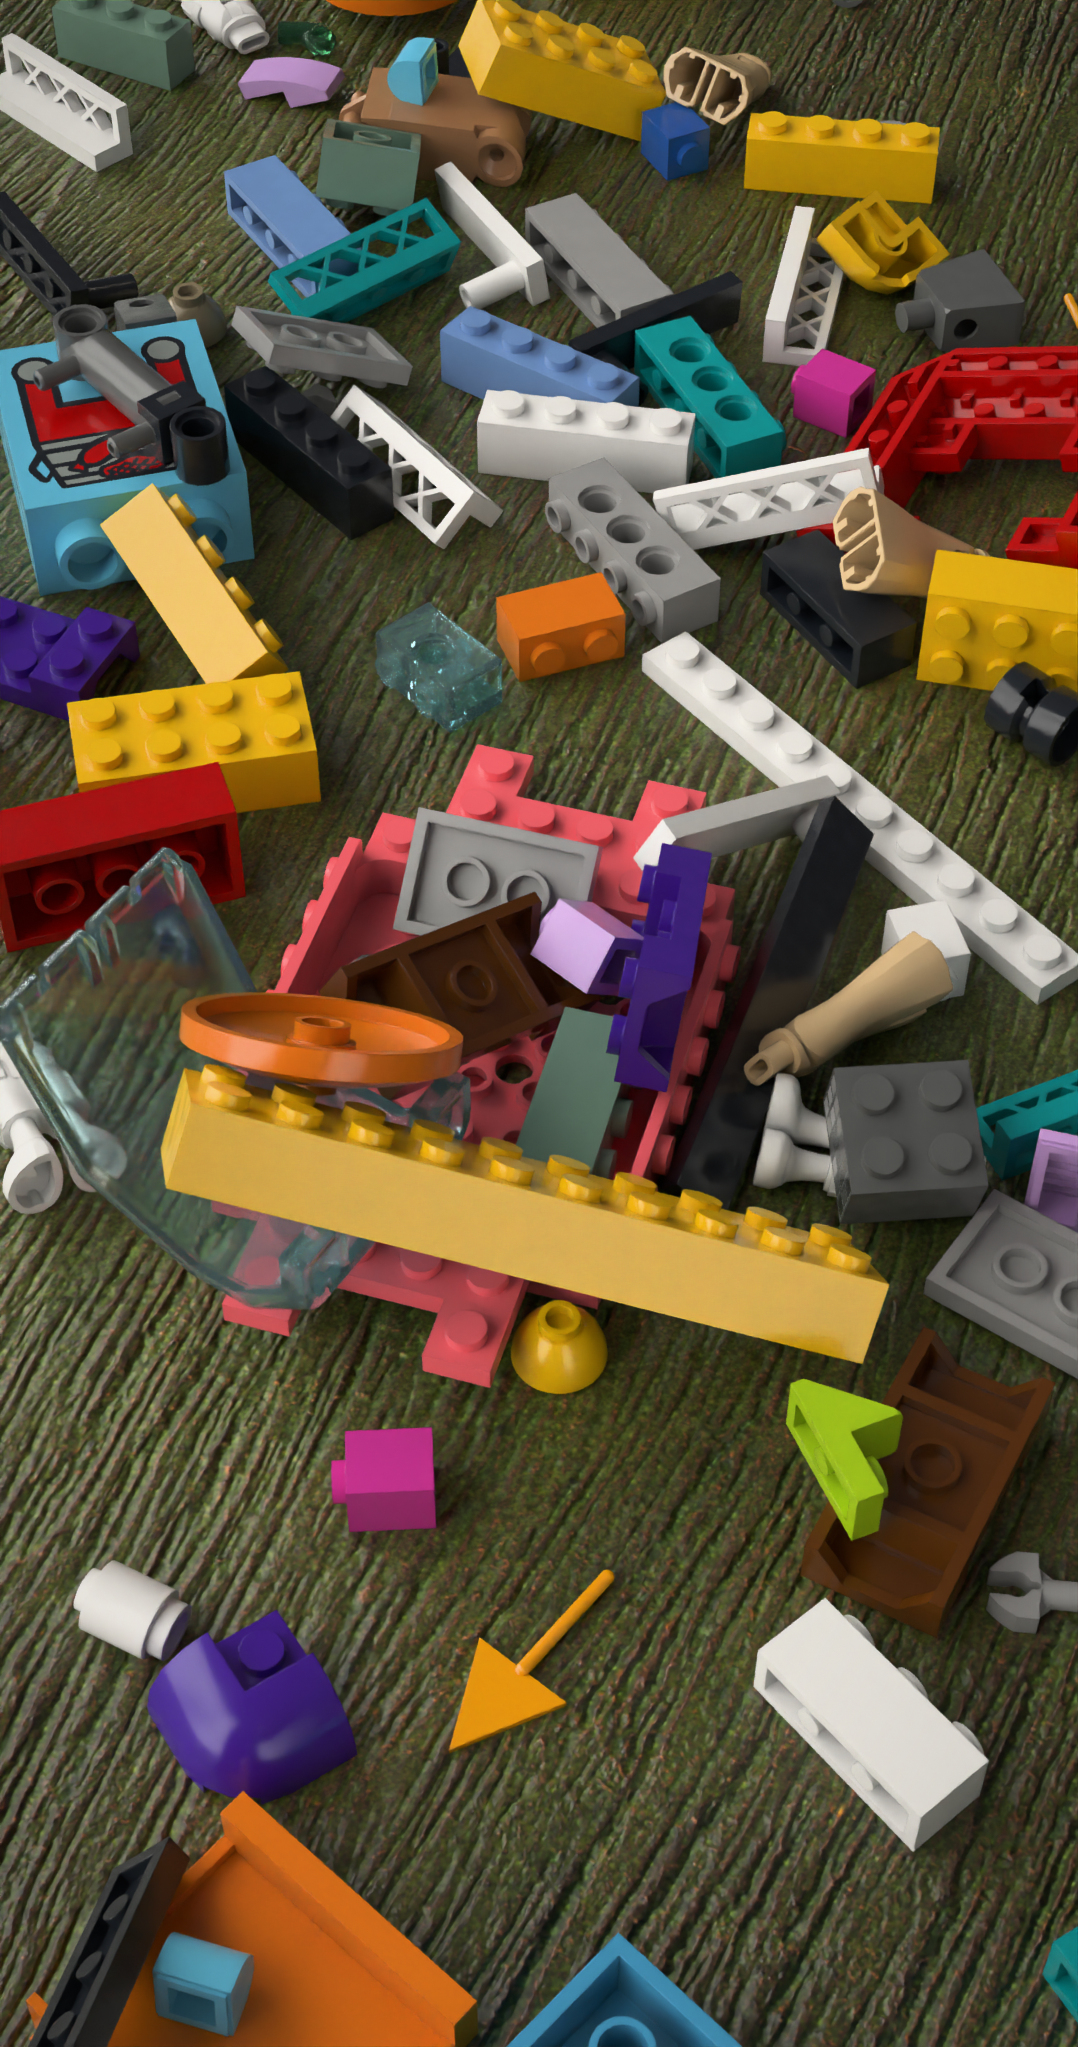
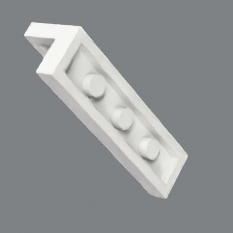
(59, 113)
(793, 298)
(419, 457)
(770, 509)

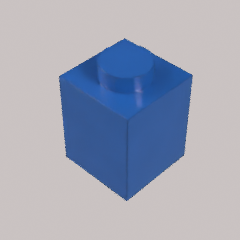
(675, 140)

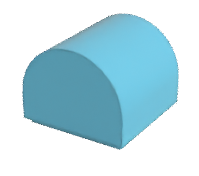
(414, 71)
(202, 1983)

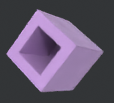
(586, 946)

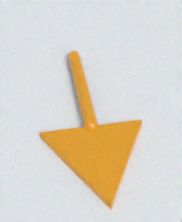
(504, 1693)

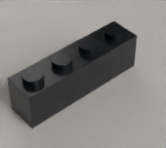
(310, 452)

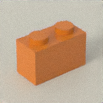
(560, 626)

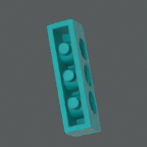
(692, 376)

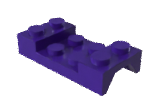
(58, 658)
(665, 968)

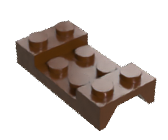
(470, 977)
(944, 1485)

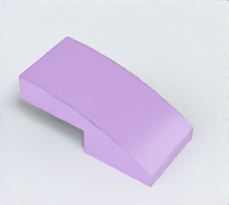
(298, 78)

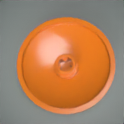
(320, 1040)

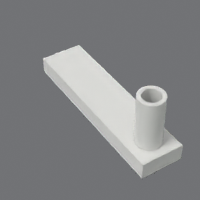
(516, 261)
(741, 821)

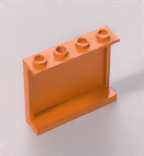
(322, 1954)

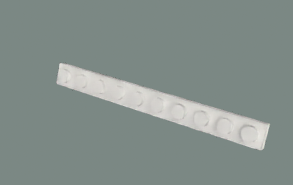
(900, 847)

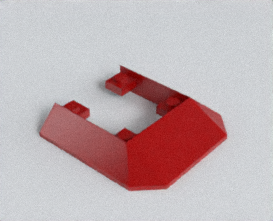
(980, 407)

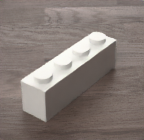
(552, 435)

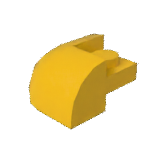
(878, 247)

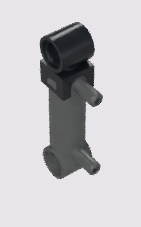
(167, 417)

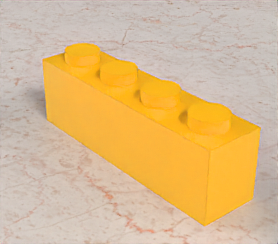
(841, 157)
(191, 590)

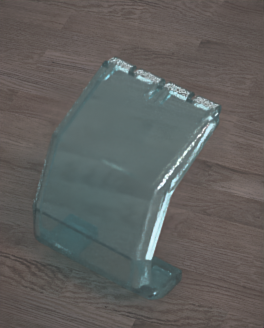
(107, 1065)

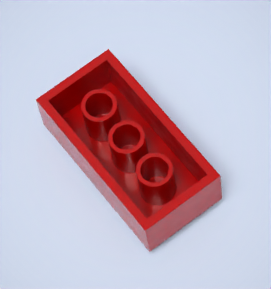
(81, 848)

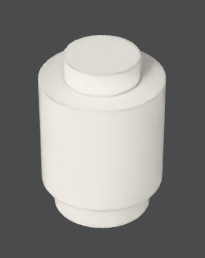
(132, 1611)

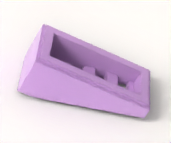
(1054, 1178)

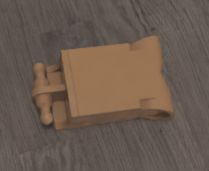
(455, 125)

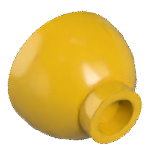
(559, 1348)

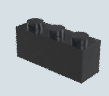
(853, 630)

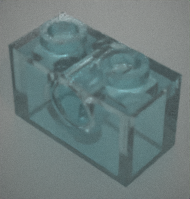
(439, 667)

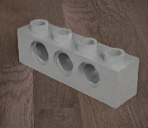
(633, 549)

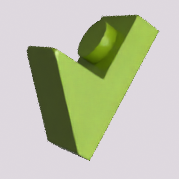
(842, 1443)

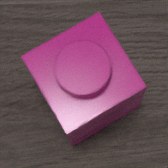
(833, 392)
(386, 1479)

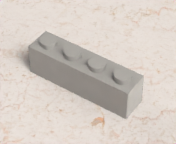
(591, 260)

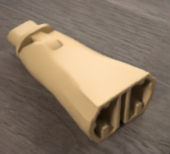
(721, 82)
(888, 546)
(879, 999)

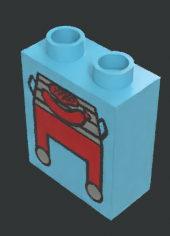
(73, 484)

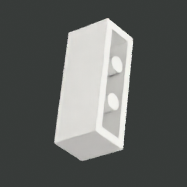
(871, 1722)

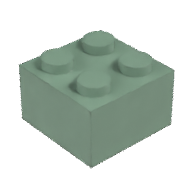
(368, 166)

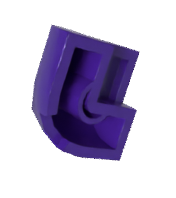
(251, 1713)

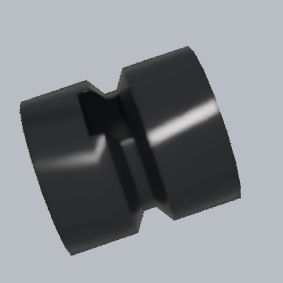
(1035, 711)

